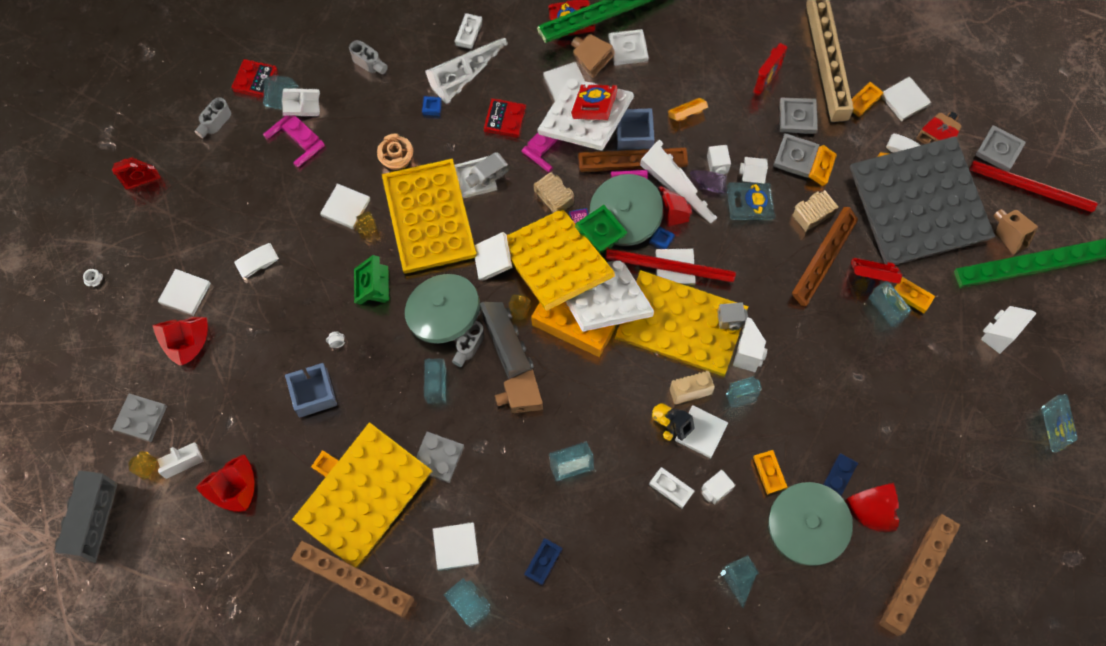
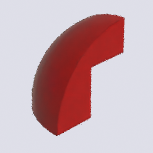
(182, 338)
(230, 486)
(876, 508)

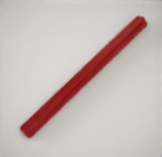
(1033, 186)
(670, 265)

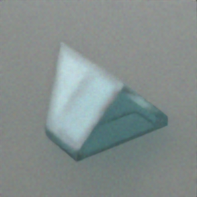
(274, 89)
(740, 577)

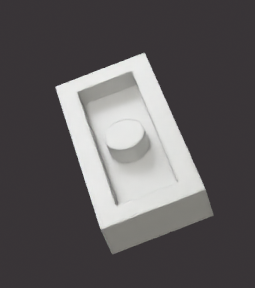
(468, 31)
(671, 487)

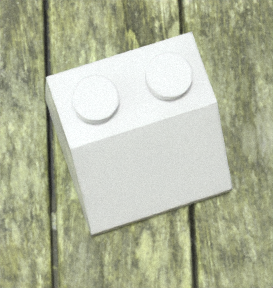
(1007, 327)
(750, 348)

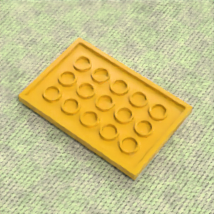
(428, 216)
(556, 259)
(682, 325)
(362, 495)

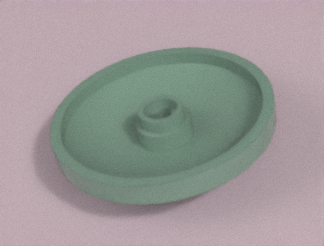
(633, 203)
(442, 308)
(810, 524)

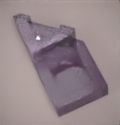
(710, 180)

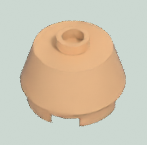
(395, 152)

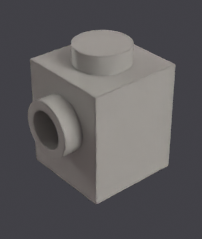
(732, 316)

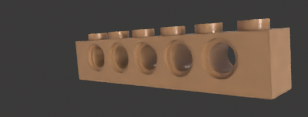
(919, 575)
(352, 579)

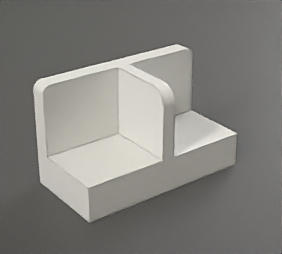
(300, 102)
(179, 460)

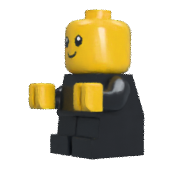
(675, 420)

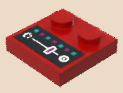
(251, 78)
(505, 118)

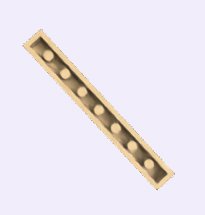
(830, 60)

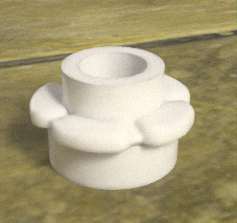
(89, 274)
(335, 339)

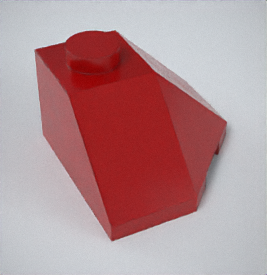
(134, 172)
(675, 207)

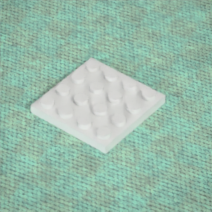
(584, 132)
(611, 302)

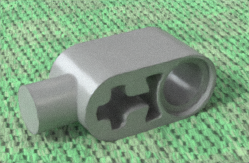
(366, 57)
(213, 118)
(488, 170)
(474, 343)

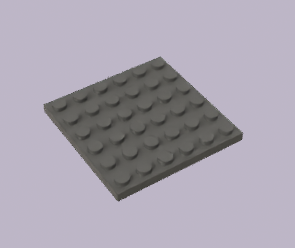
(921, 201)

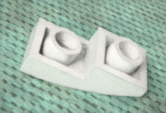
(899, 143)
(256, 259)

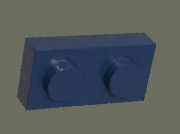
(840, 473)
(543, 561)

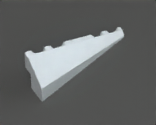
(452, 75)
(670, 175)

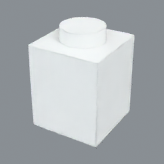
(719, 159)
(754, 170)
(717, 487)

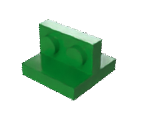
(601, 229)
(371, 281)

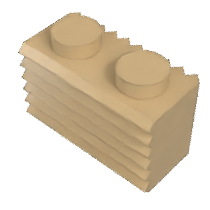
(553, 192)
(815, 210)
(691, 387)

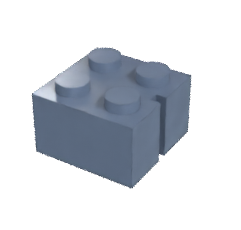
(635, 130)
(311, 394)

